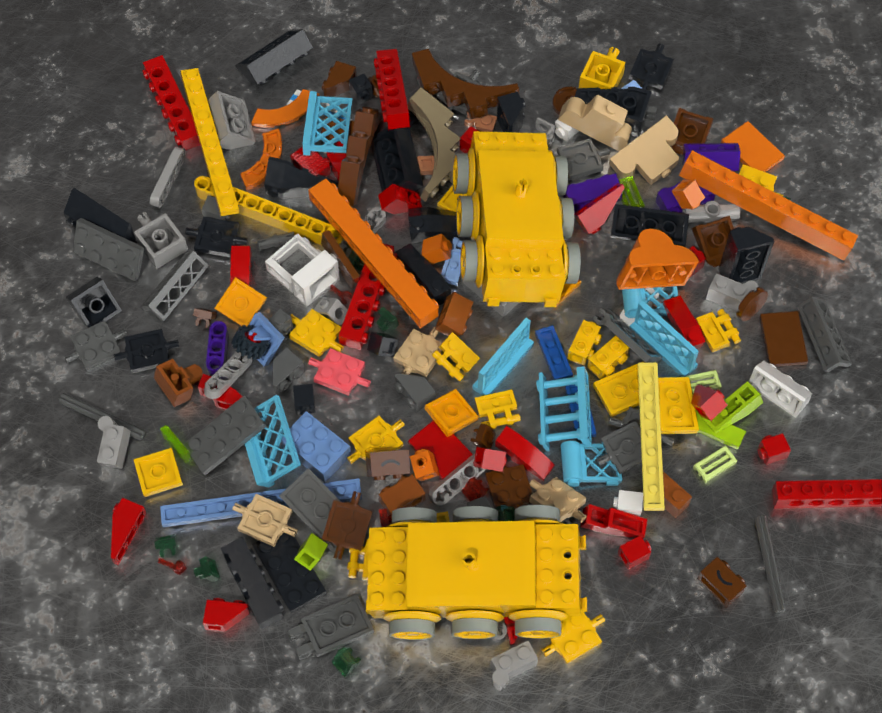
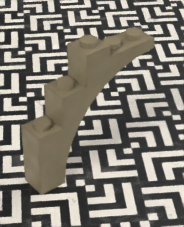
(436, 121)

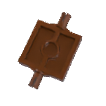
(509, 487)
(347, 525)

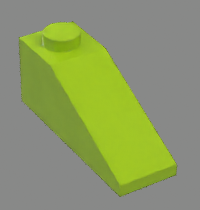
(740, 405)

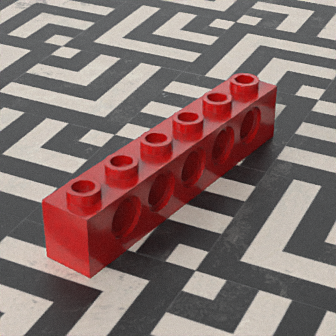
(391, 89)
(171, 101)
(357, 337)
(827, 494)

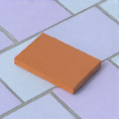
(754, 148)

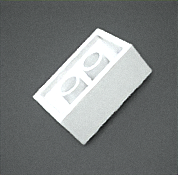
(780, 388)

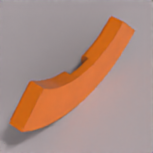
(284, 115)
(272, 147)

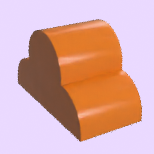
(656, 263)

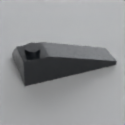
(633, 99)
(289, 182)
(429, 222)
(424, 273)

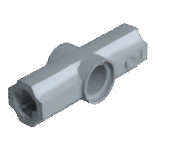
(703, 214)

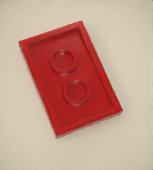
(447, 451)

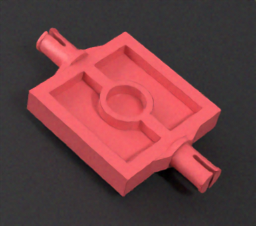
(339, 372)

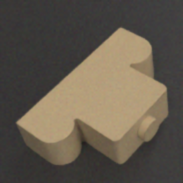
(598, 119)
(649, 153)

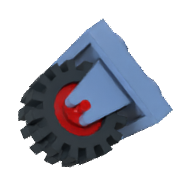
(258, 339)

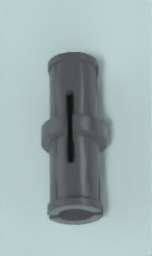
(275, 241)

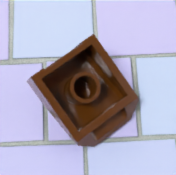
(691, 129)
(712, 239)

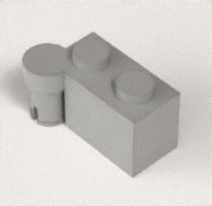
(729, 292)
(113, 443)
(512, 664)

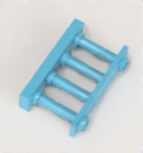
(582, 415)

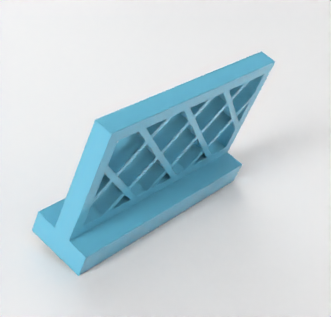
(314, 123)
(665, 340)
(504, 360)
(256, 447)

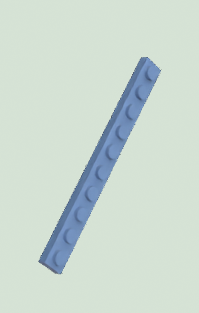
(222, 507)

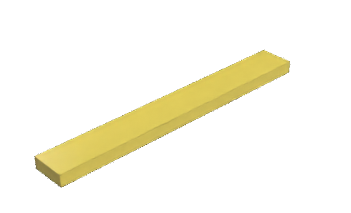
(650, 437)

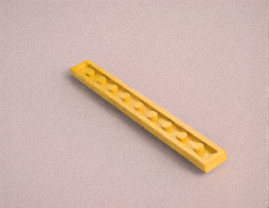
(209, 142)

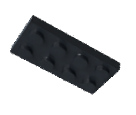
(293, 581)

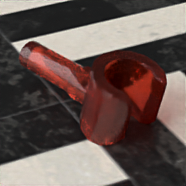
(341, 294)
(179, 567)

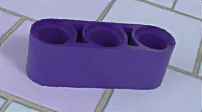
(217, 341)

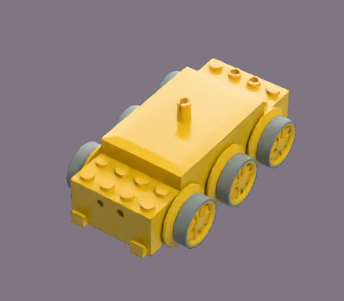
(515, 218)
(475, 572)

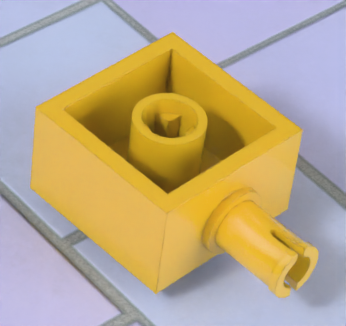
(602, 70)

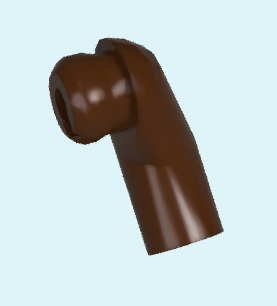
(373, 81)

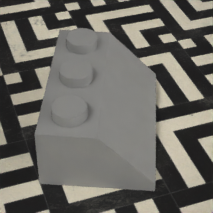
(231, 121)

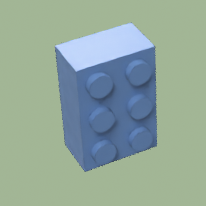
(318, 447)

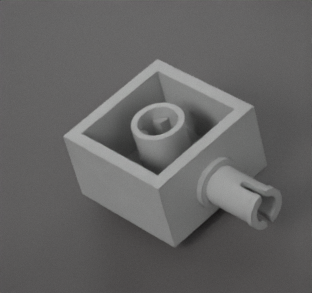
(160, 239)

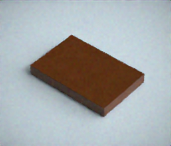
(344, 264)
(783, 339)

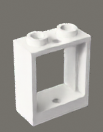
(273, 263)
(315, 277)

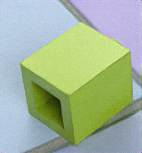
(310, 551)

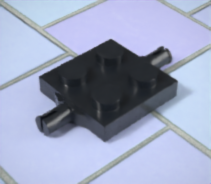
(651, 68)
(216, 236)
(146, 350)

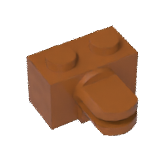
(176, 381)

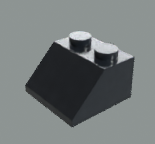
(510, 112)
(94, 302)

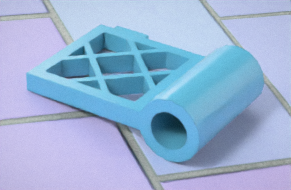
(633, 297)
(575, 466)

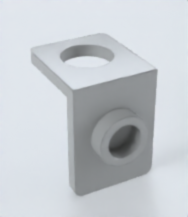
(549, 133)
(329, 306)

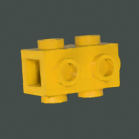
(584, 342)
(608, 357)

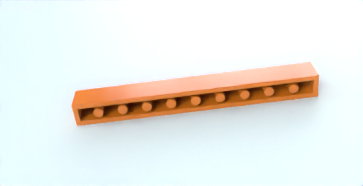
(768, 205)
(374, 253)

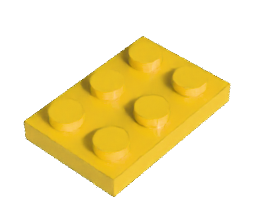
(619, 390)
(676, 410)

